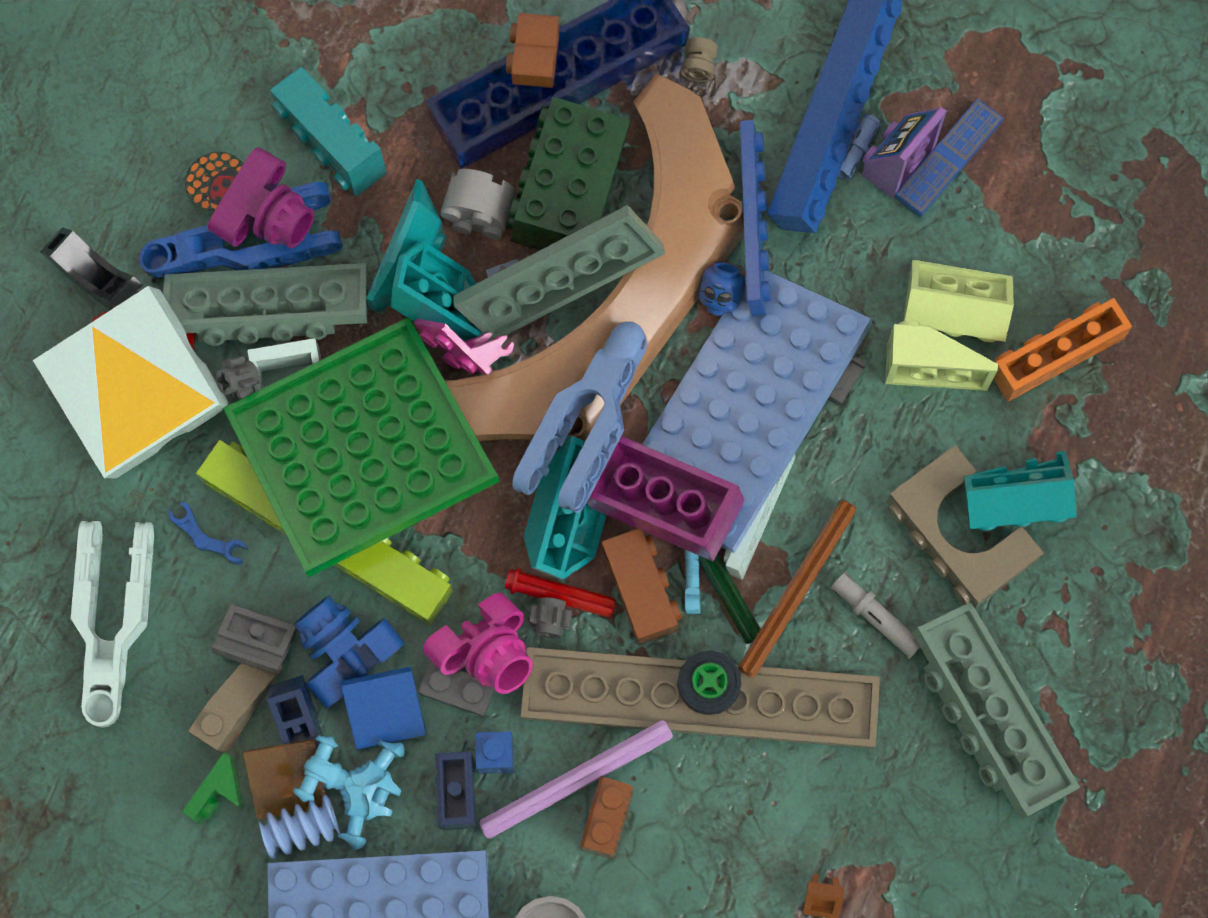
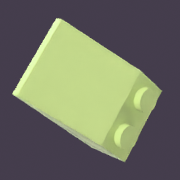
(931, 359)

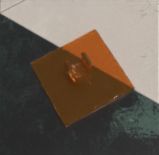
(275, 773)

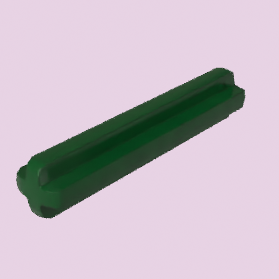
(731, 598)

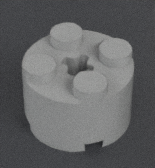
(477, 203)

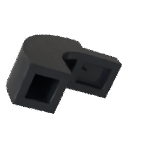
(89, 269)

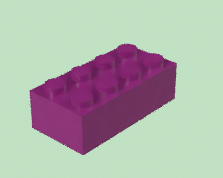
(667, 498)

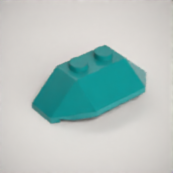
(417, 224)
(426, 288)
(557, 537)

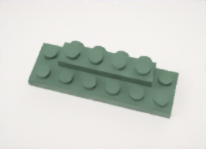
(560, 273)
(268, 302)
(992, 712)

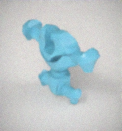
(362, 789)

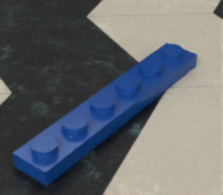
(754, 228)

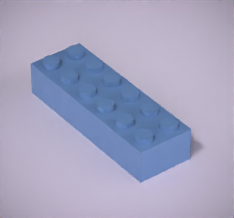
(382, 887)

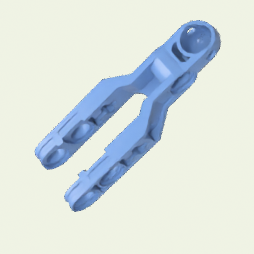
(606, 376)

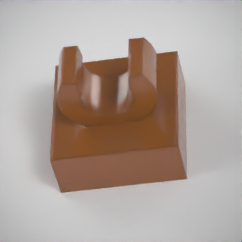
(823, 899)

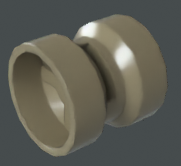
(699, 59)

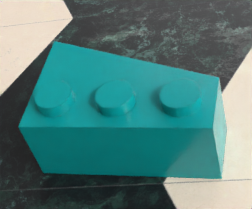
(1021, 495)

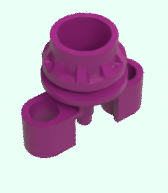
(257, 202)

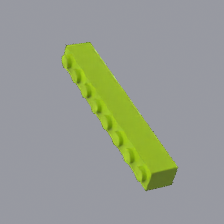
(379, 567)

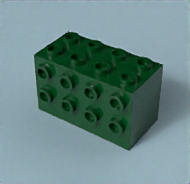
(566, 173)

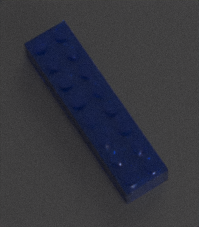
(591, 57)

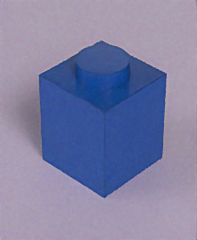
(494, 752)

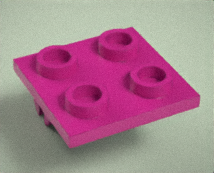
(470, 355)

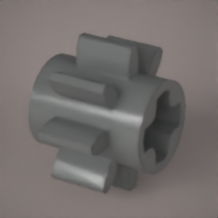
(237, 377)
(550, 617)

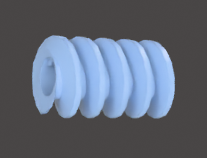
(299, 827)

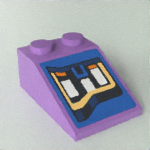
(903, 149)

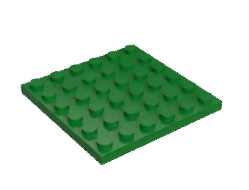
(360, 446)

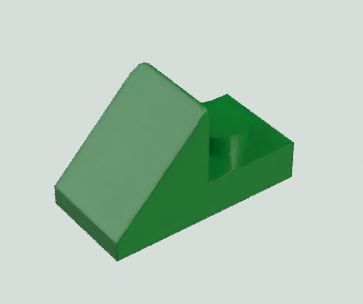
(221, 780)

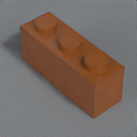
(641, 585)

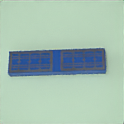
(949, 158)

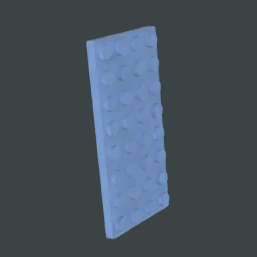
(758, 391)

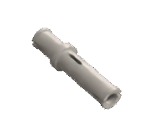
(876, 614)

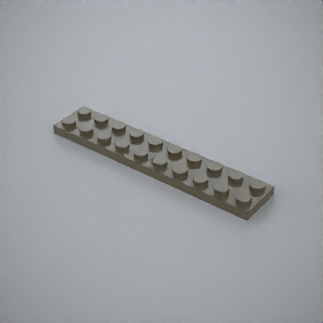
(644, 690)

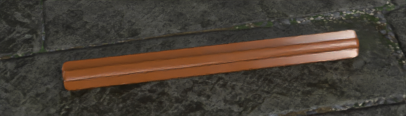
(797, 589)

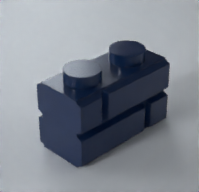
(455, 791)

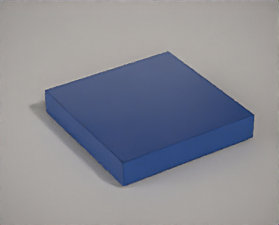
(383, 707)

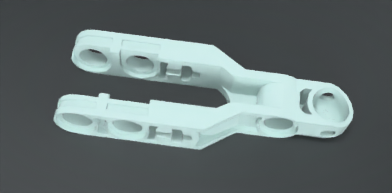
(107, 660)

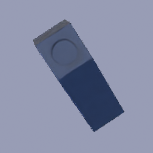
(294, 711)

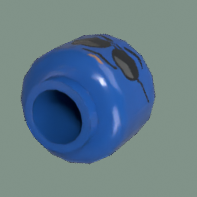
(721, 288)

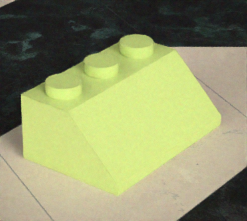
(960, 300)

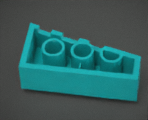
(327, 130)

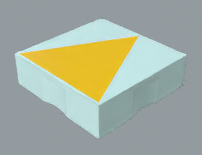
(131, 382)

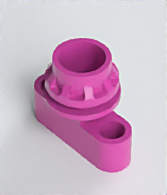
(487, 649)

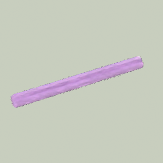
(575, 779)

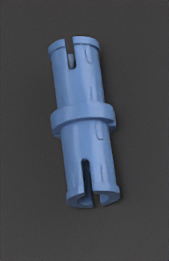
(859, 145)

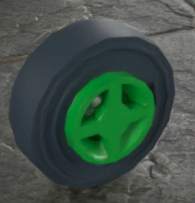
(717, 673)

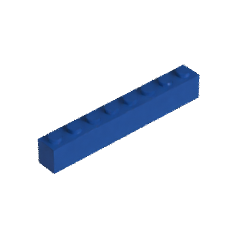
(833, 114)

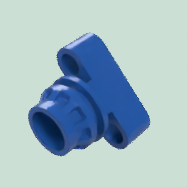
(329, 631)

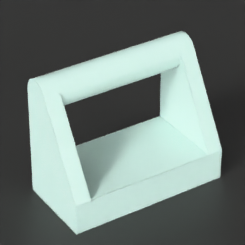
(284, 356)

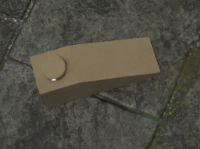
(232, 707)

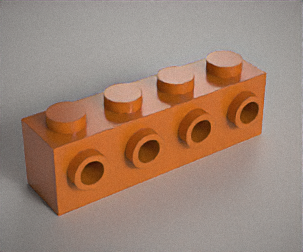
(1061, 349)

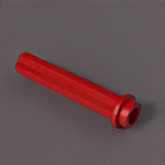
(573, 596)

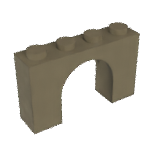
(973, 574)

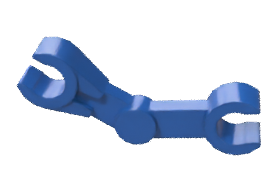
(204, 542)

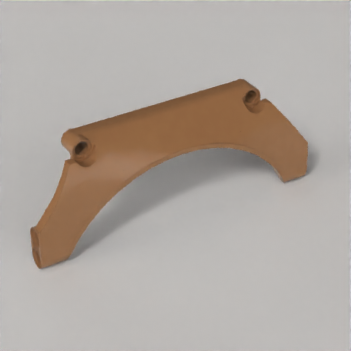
(687, 217)

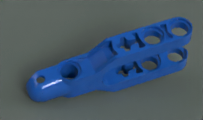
(202, 250)

